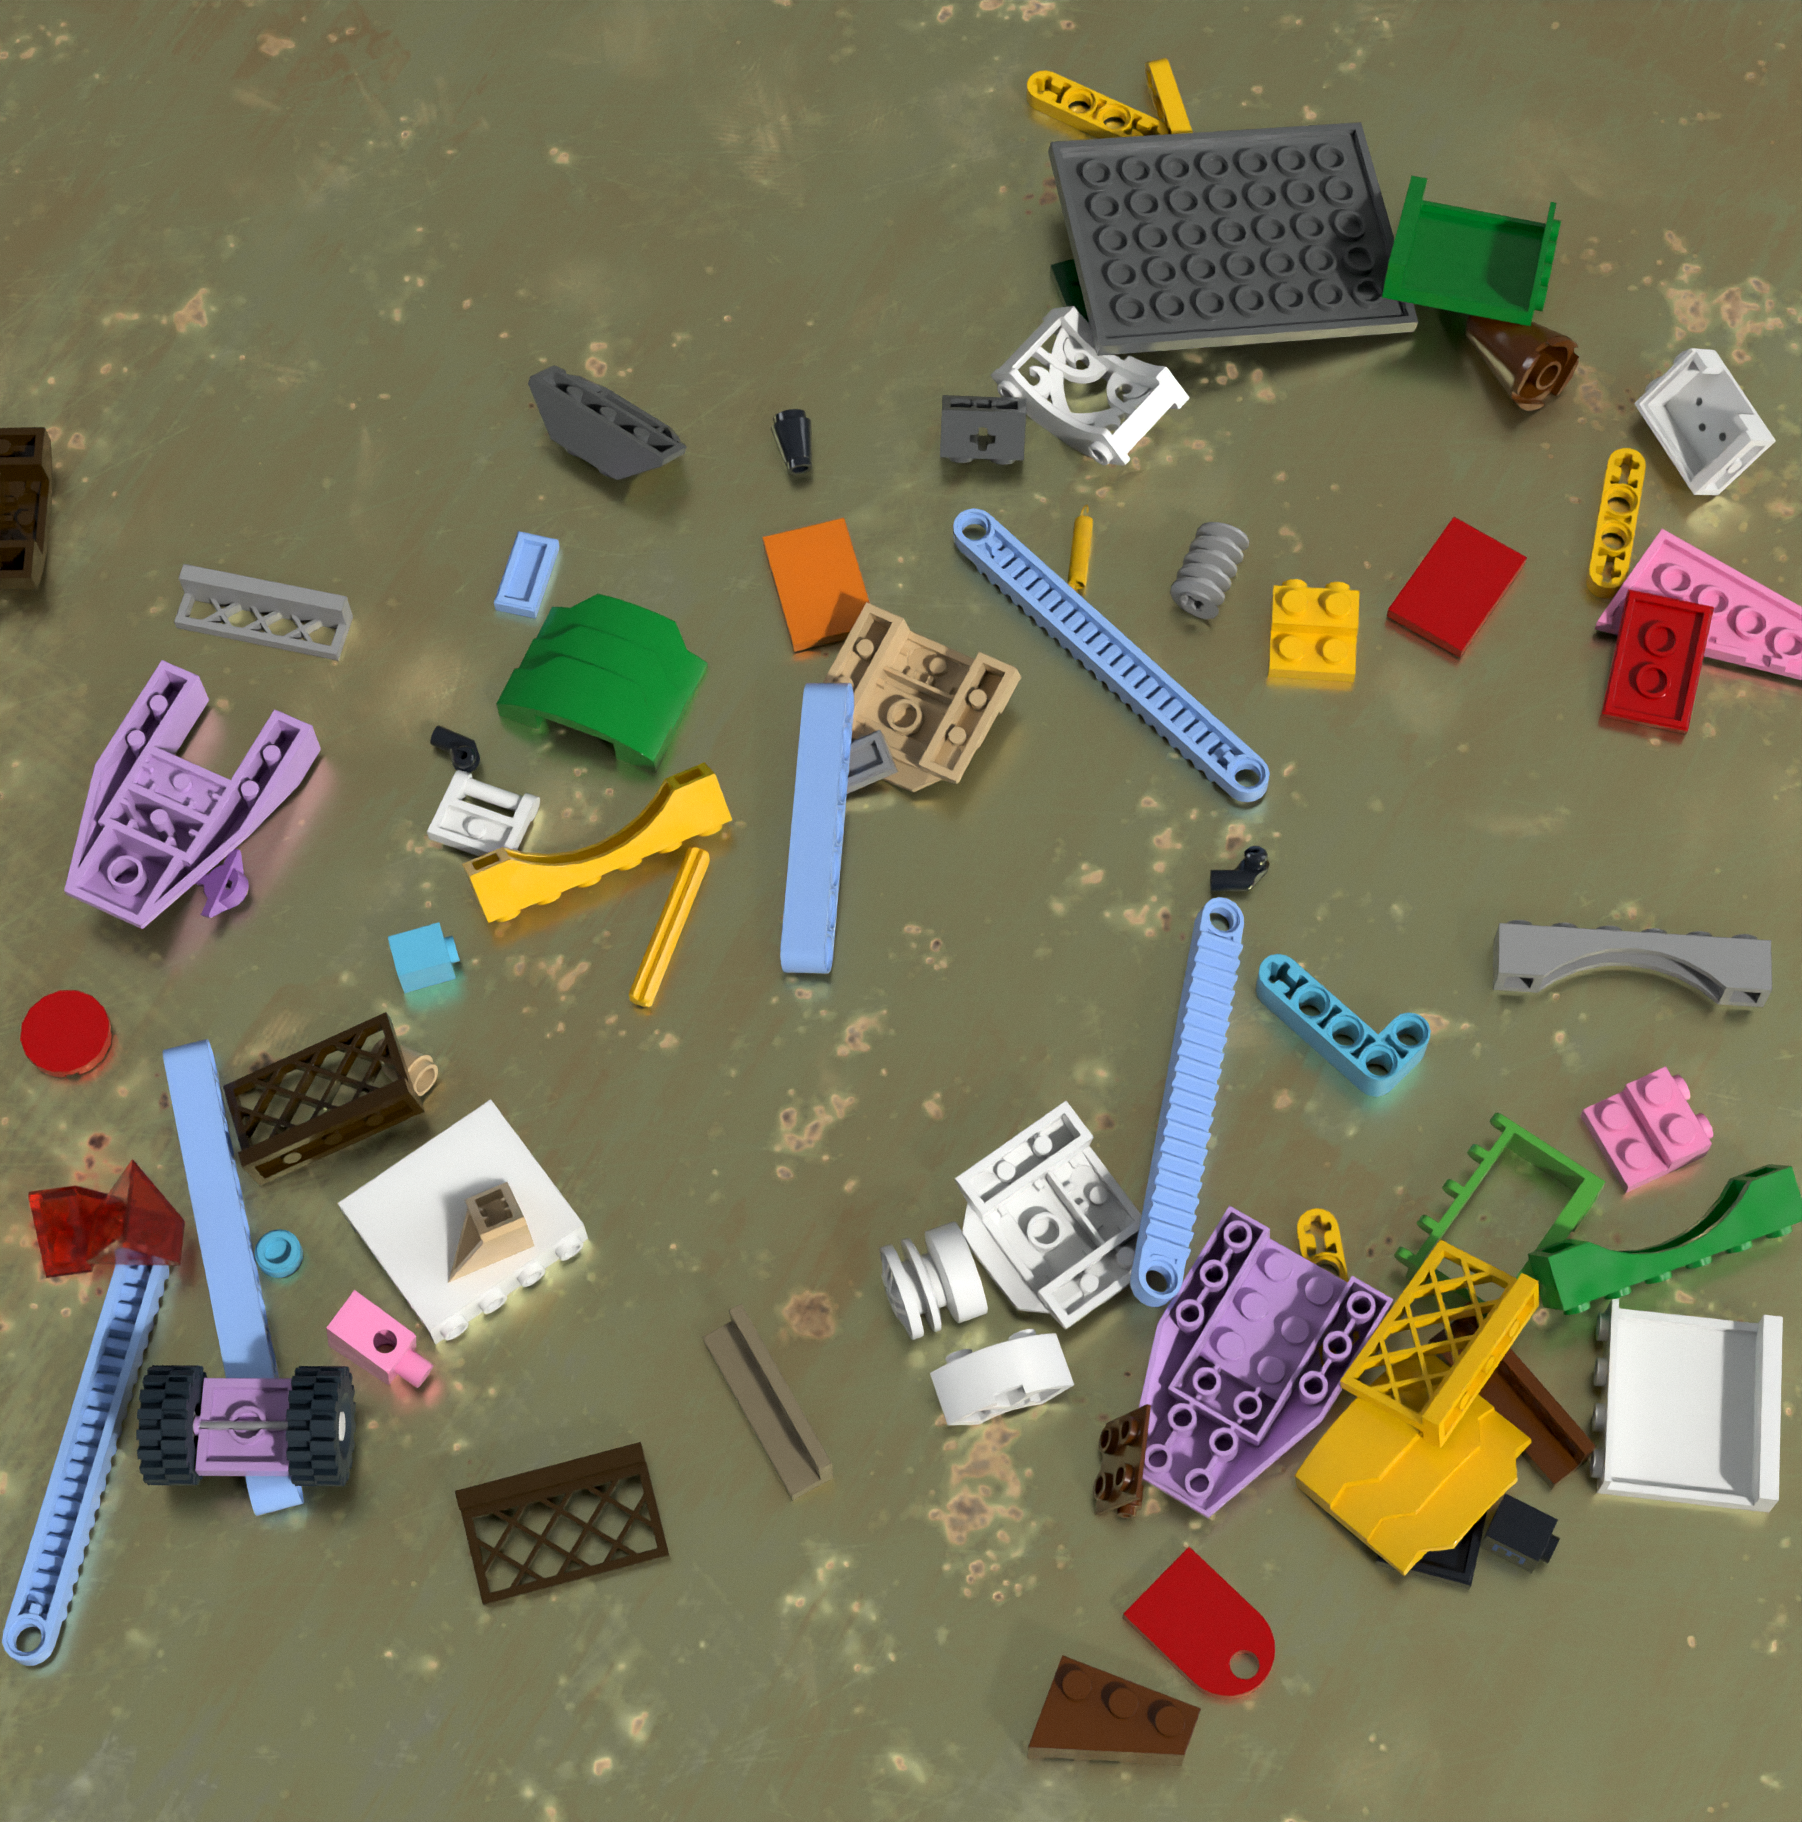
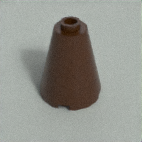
(1524, 358)

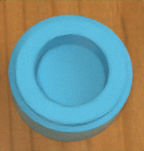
(279, 1253)

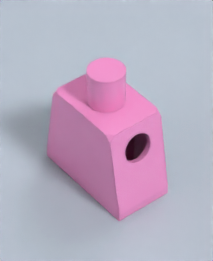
(363, 1328)

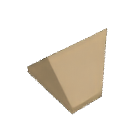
(490, 1231)

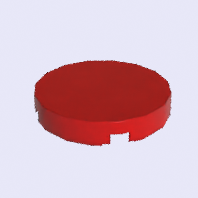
(66, 1033)

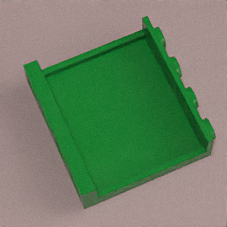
(1470, 259)

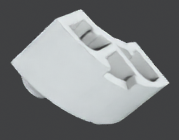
(1001, 1378)

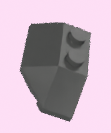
(602, 425)

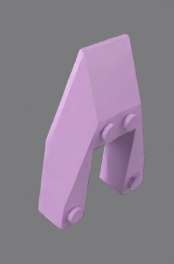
(166, 822)

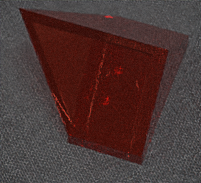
(135, 1224)
(63, 1227)

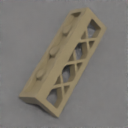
(768, 1405)

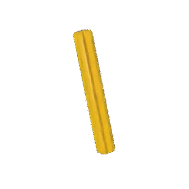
(669, 927)

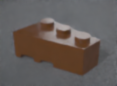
(1110, 1720)

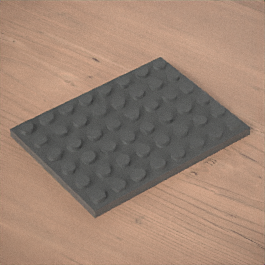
(1228, 237)

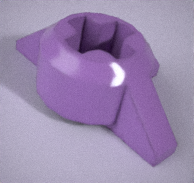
(218, 882)

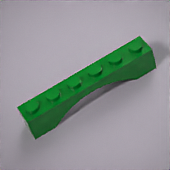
(1749, 1207)

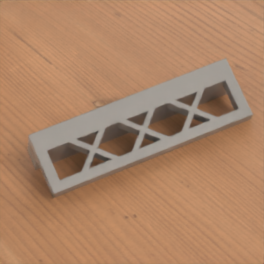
(266, 598)

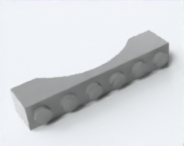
(1723, 968)

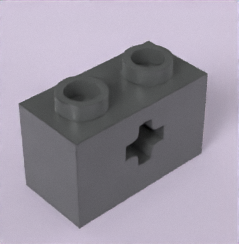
(1000, 415)

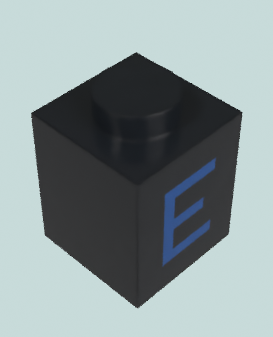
(1521, 1534)

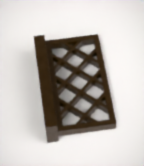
(330, 1126)
(550, 1483)

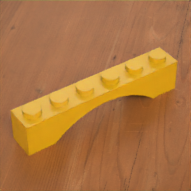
(681, 809)

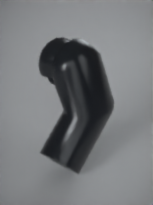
(461, 748)

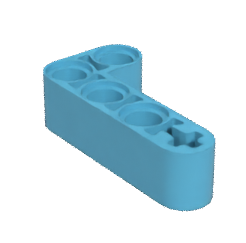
(1339, 1019)

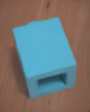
(423, 957)

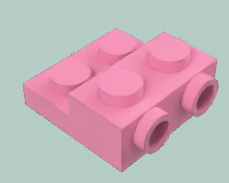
(1648, 1129)

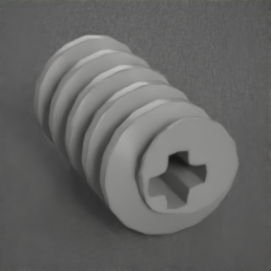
(1208, 569)

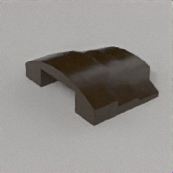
(24, 505)

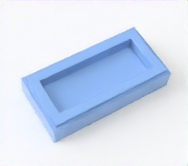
(526, 574)

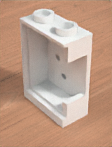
(1704, 421)

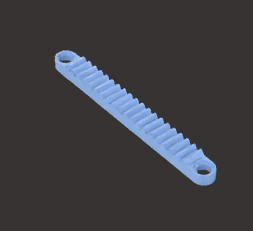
(1110, 656)
(1188, 1103)
(84, 1458)

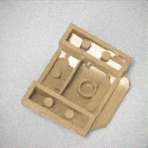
(920, 696)

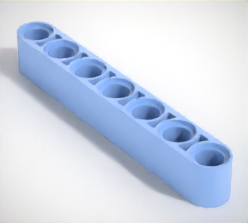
(817, 828)

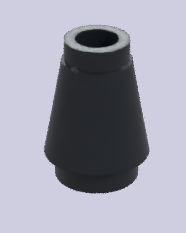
(794, 439)

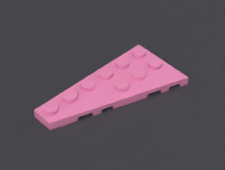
(1748, 620)

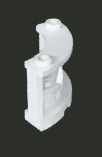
(1148, 388)

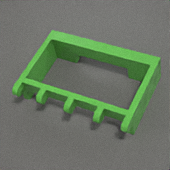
(1537, 1152)

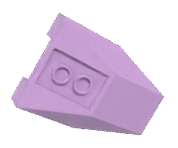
(1241, 1362)

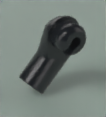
(1245, 875)

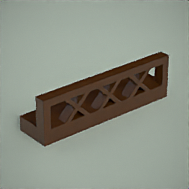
(1556, 1440)

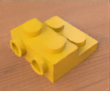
(1313, 631)

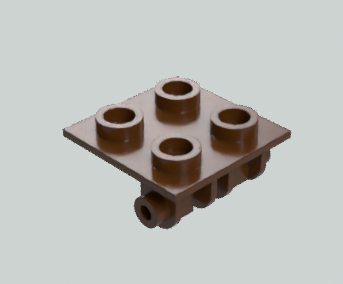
(1122, 1464)

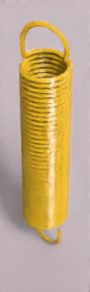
(1080, 551)

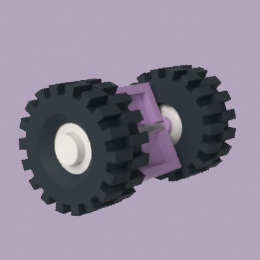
(246, 1426)

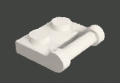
(477, 828)

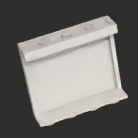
(418, 1210)
(1688, 1408)

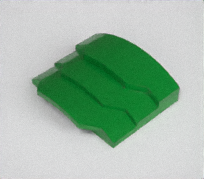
(609, 675)

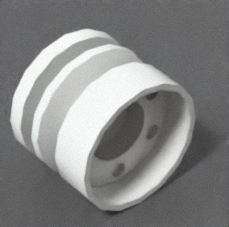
(933, 1280)

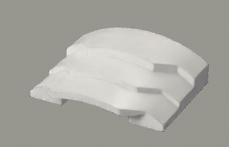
(1050, 1220)

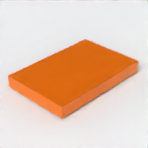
(816, 582)

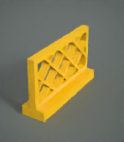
(1475, 1363)

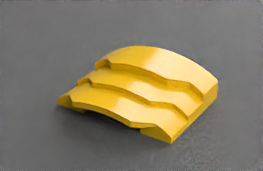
(1401, 1489)

